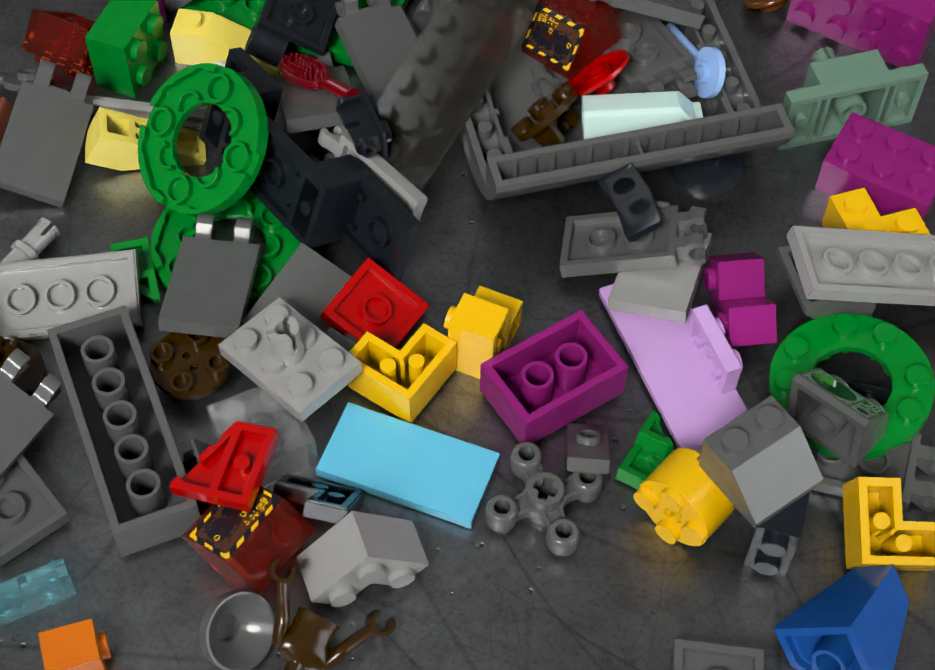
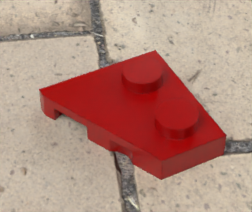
(231, 468)

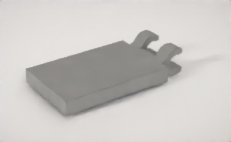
(402, 189)
(659, 292)

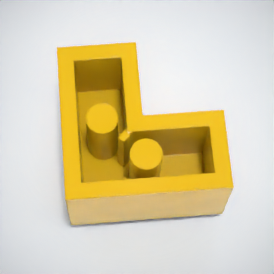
(857, 212)
(482, 327)
(407, 377)
(877, 530)

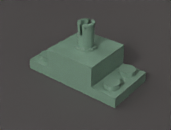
(848, 85)

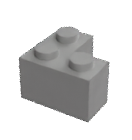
(360, 553)

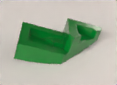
(148, 280)
(646, 453)

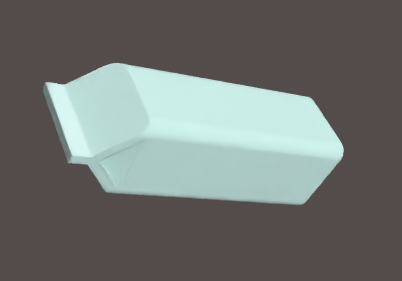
(633, 111)

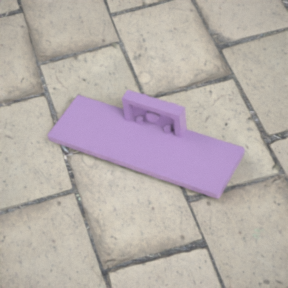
(684, 369)

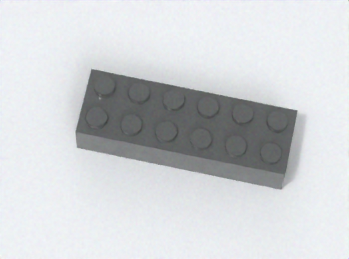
(123, 429)

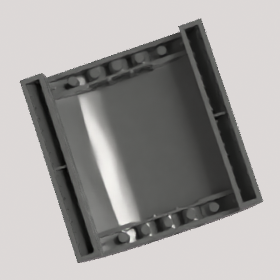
(508, 168)

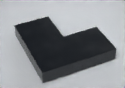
(321, 499)

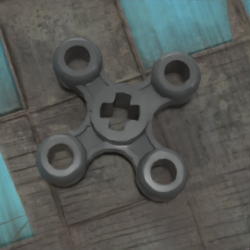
(545, 512)

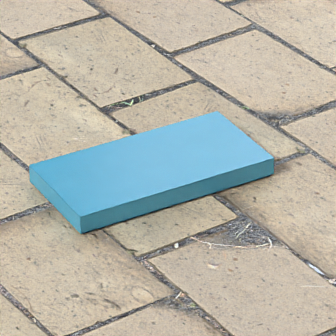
(408, 465)

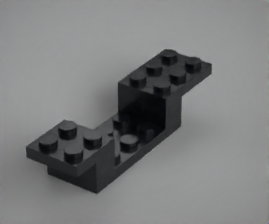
(322, 198)

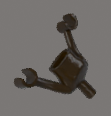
(309, 636)

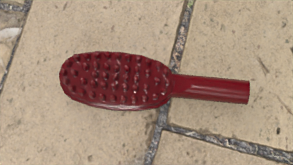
(312, 75)

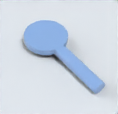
(708, 65)

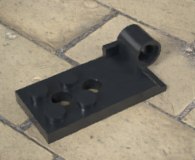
(297, 21)

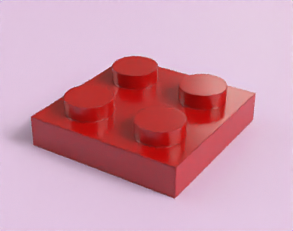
(374, 304)

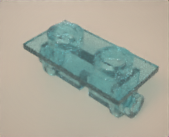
(35, 591)

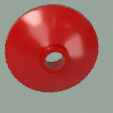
(600, 73)

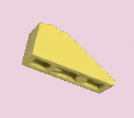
(207, 38)
(114, 142)

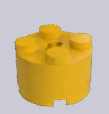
(683, 500)

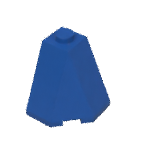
(849, 623)

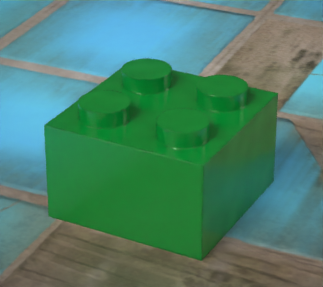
(126, 45)

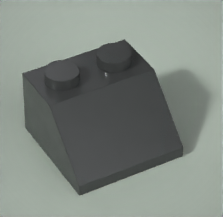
(761, 461)

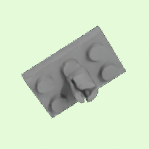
(290, 359)

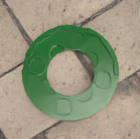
(242, 158)
(279, 240)
(895, 350)

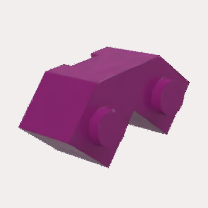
(740, 300)

